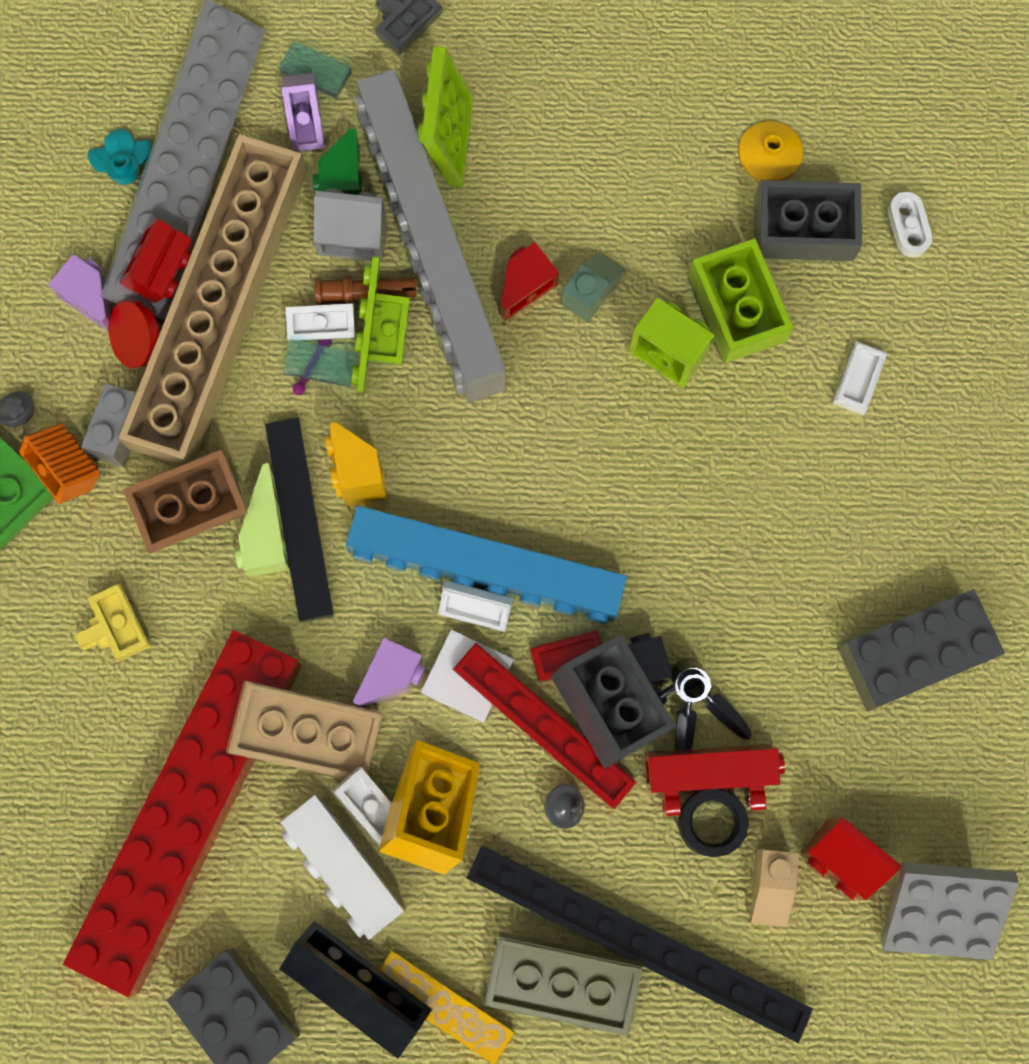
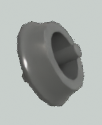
(16, 409)
(564, 806)

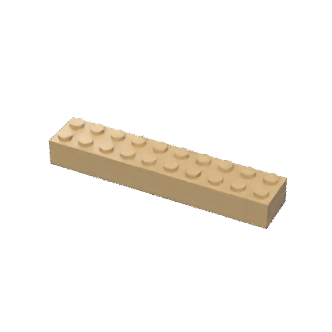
(214, 302)

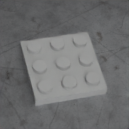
(948, 910)

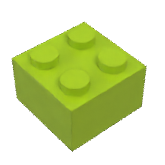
(671, 342)

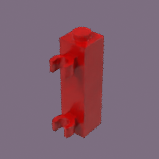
(713, 769)

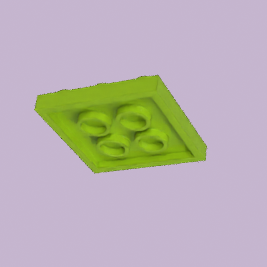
(446, 117)

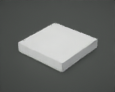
(449, 688)

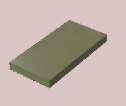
(564, 983)

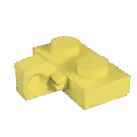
(114, 625)

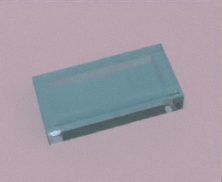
(329, 73)
(319, 363)

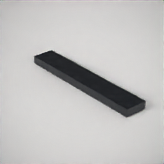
(299, 520)

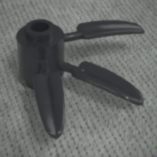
(692, 686)

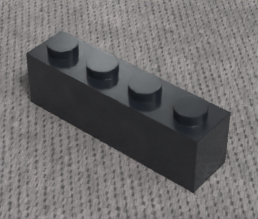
(355, 989)

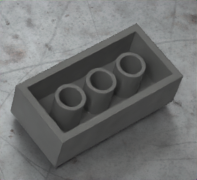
(920, 650)

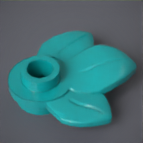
(120, 156)

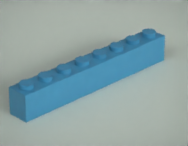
(485, 564)

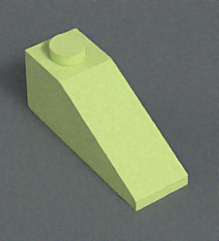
(262, 533)

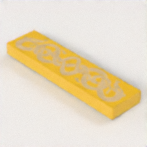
(450, 1010)

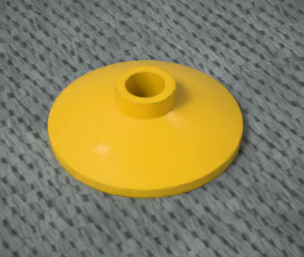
(770, 163)

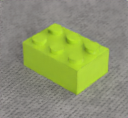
(740, 300)

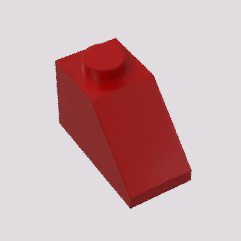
(526, 279)

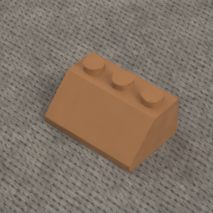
(186, 501)

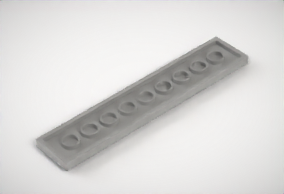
(189, 139)

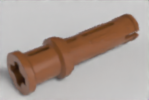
(347, 291)

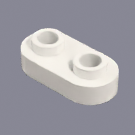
(913, 226)

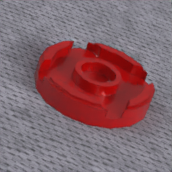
(132, 333)

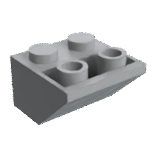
(349, 225)

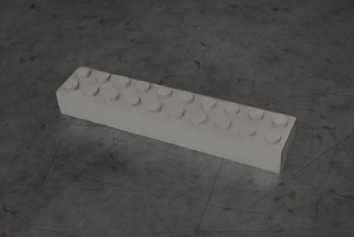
(429, 238)

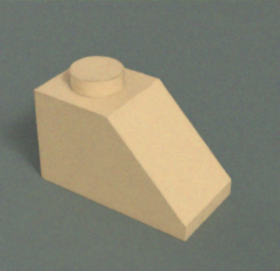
(773, 887)

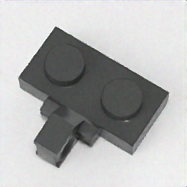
(405, 21)

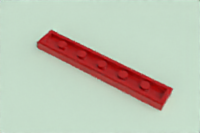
(542, 725)

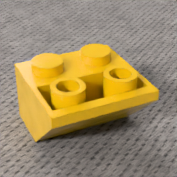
(358, 467)

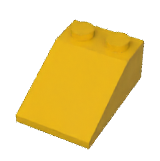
(431, 809)

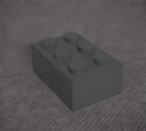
(808, 220)
(232, 1013)

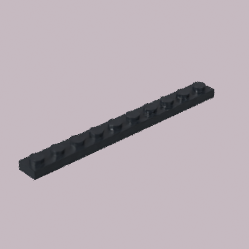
(640, 943)

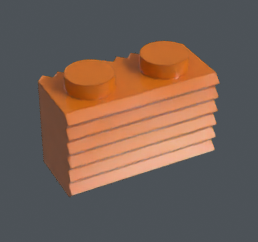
(60, 462)

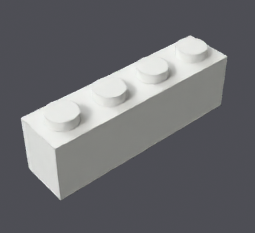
(342, 867)

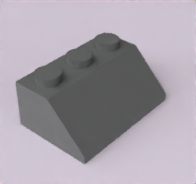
(612, 701)

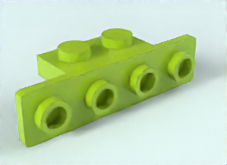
(383, 327)

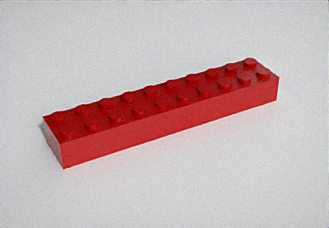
(175, 825)

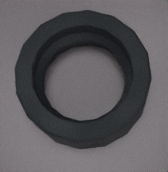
(739, 816)

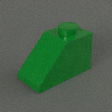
(340, 166)

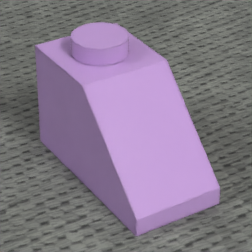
(303, 111)
(80, 286)
(390, 674)

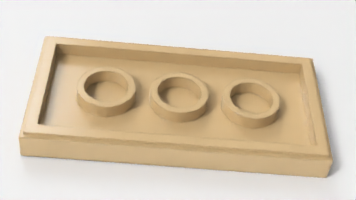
(303, 731)

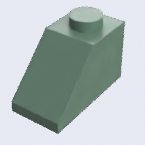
(591, 286)

